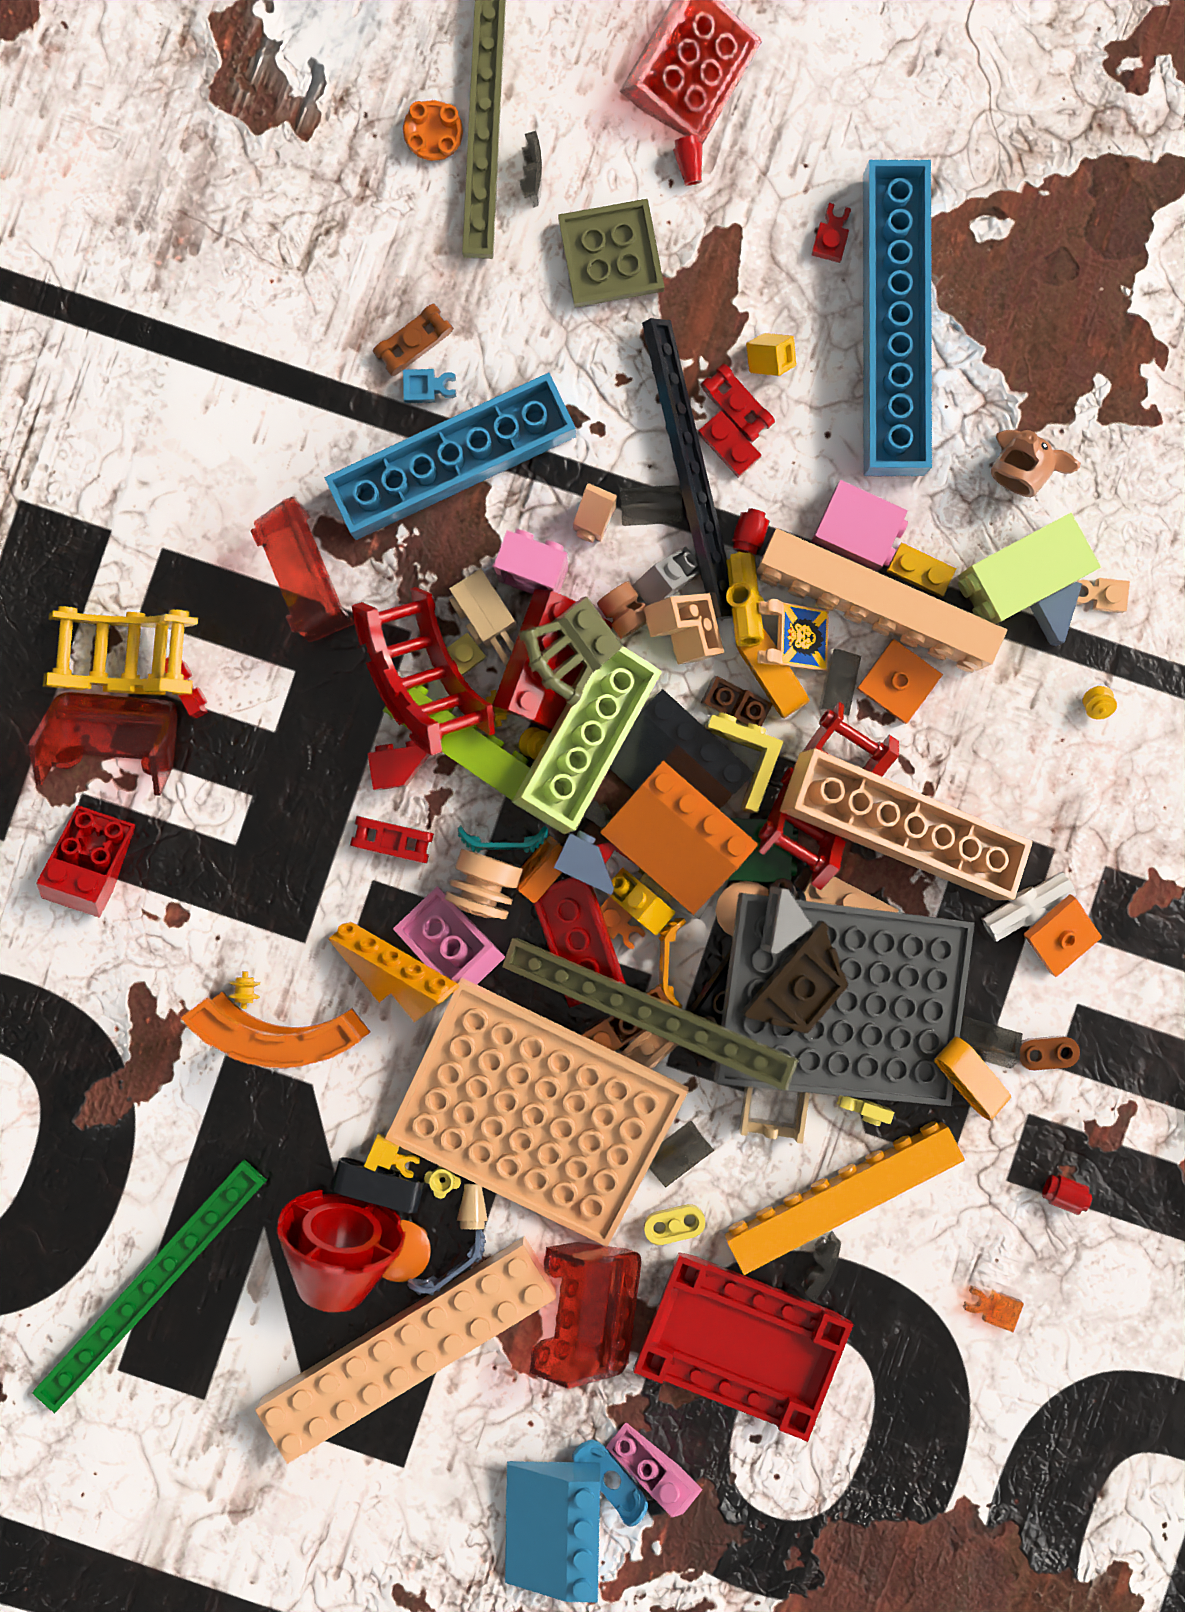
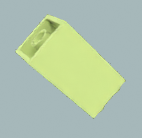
(1028, 570)

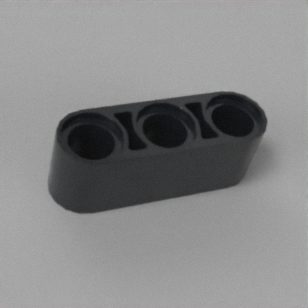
(377, 1187)

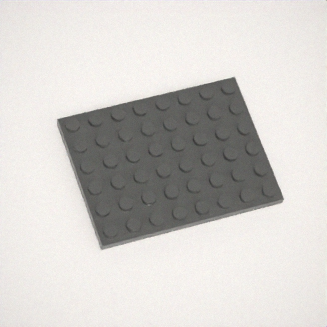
(888, 1023)

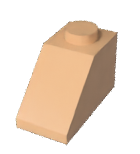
(594, 513)

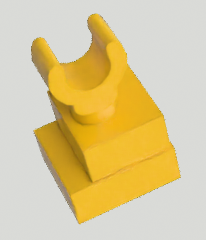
(385, 1154)

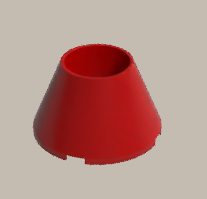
(337, 1247)

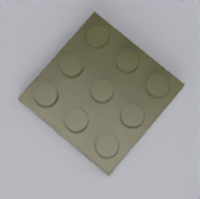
(611, 253)

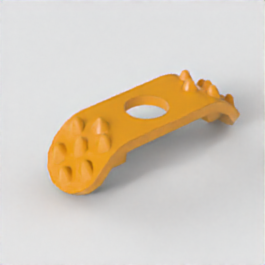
(668, 935)

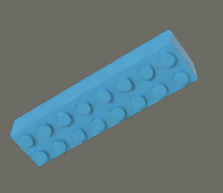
(451, 456)

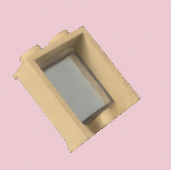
(774, 1113)

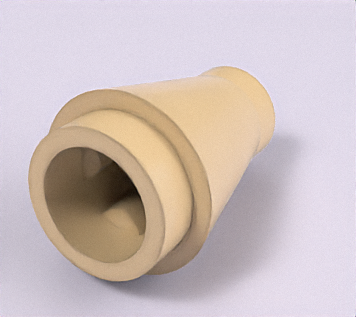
(472, 1208)

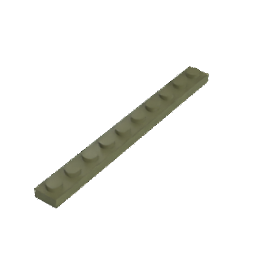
(484, 129)
(651, 1014)

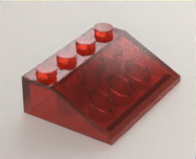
(691, 65)

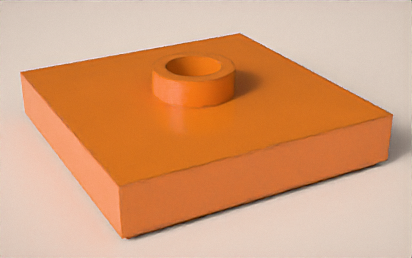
(899, 681)
(1062, 935)

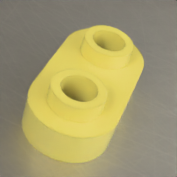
(675, 1227)

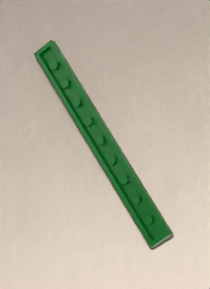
(149, 1286)

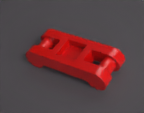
(737, 403)
(391, 839)

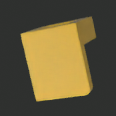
(771, 354)

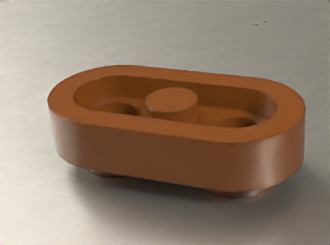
(1048, 1053)

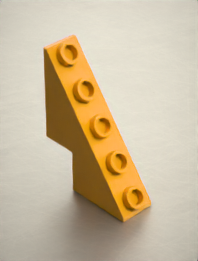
(391, 971)

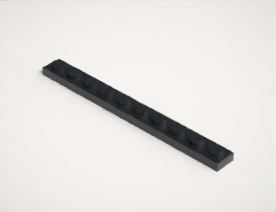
(689, 462)

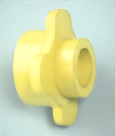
(439, 1188)

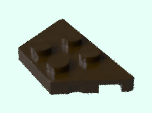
(802, 985)

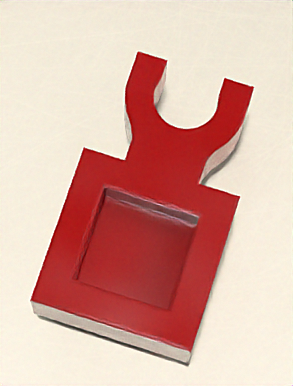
(831, 237)

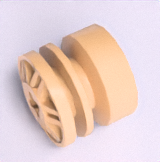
(483, 884)

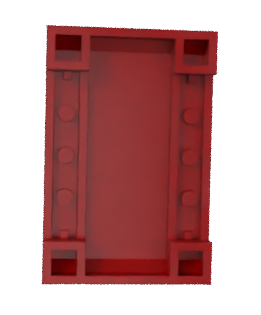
(743, 1344)

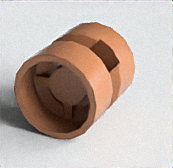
(624, 609)

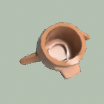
(1028, 462)

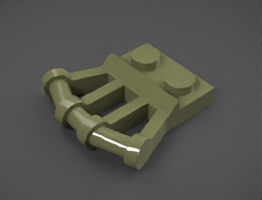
(588, 638)

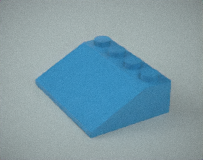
(553, 1528)

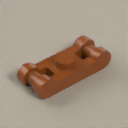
(413, 340)

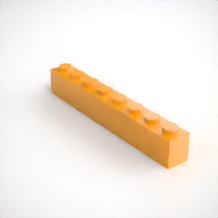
(843, 1196)

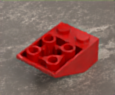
(86, 861)

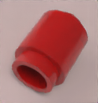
(750, 531)
(1067, 1194)

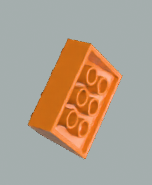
(679, 838)

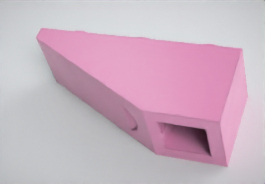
(654, 1471)

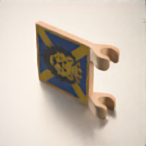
(801, 636)

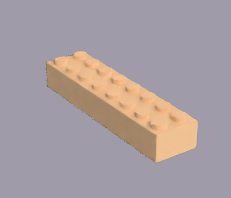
(880, 602)
(906, 825)

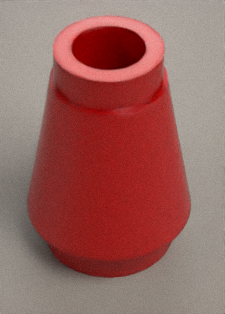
(689, 159)

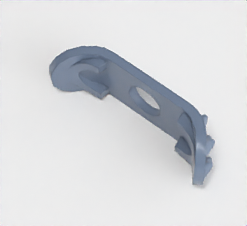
(433, 1284)

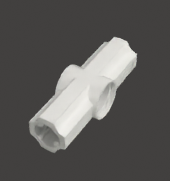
(1028, 907)

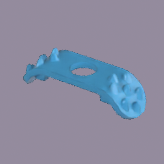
(628, 1497)

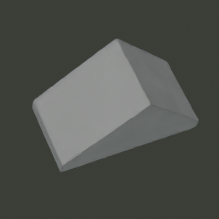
(783, 921)

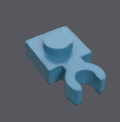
(421, 385)

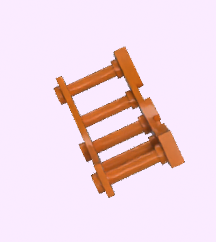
(264, 1044)

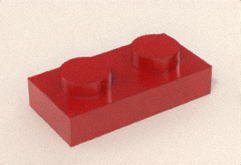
(729, 444)
(192, 702)

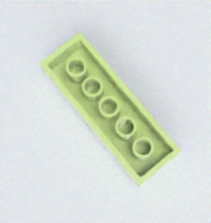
(586, 742)

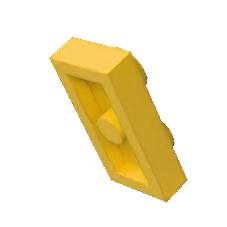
(921, 570)

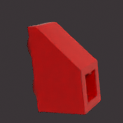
(396, 766)

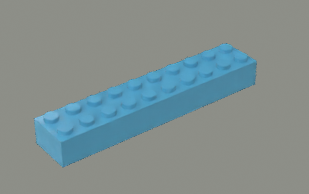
(897, 318)

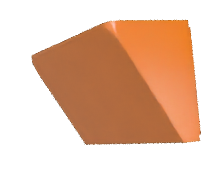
(539, 870)

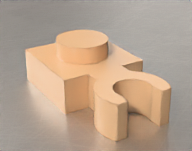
(1106, 594)

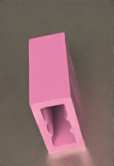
(860, 526)

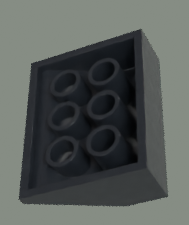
(673, 735)

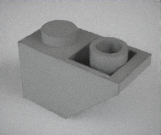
(668, 576)

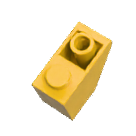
(640, 902)

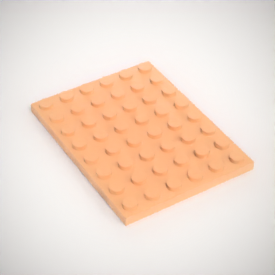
(536, 1112)

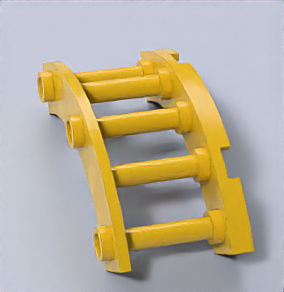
(130, 682)

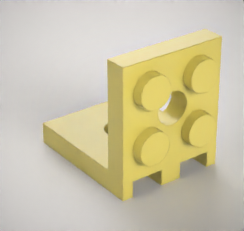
(754, 738)

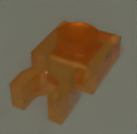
(997, 1308)

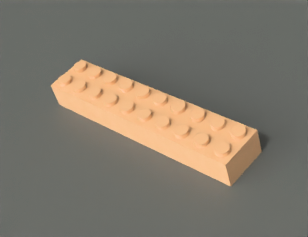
(405, 1349)

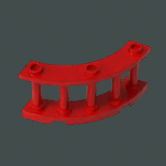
(393, 689)
(829, 856)

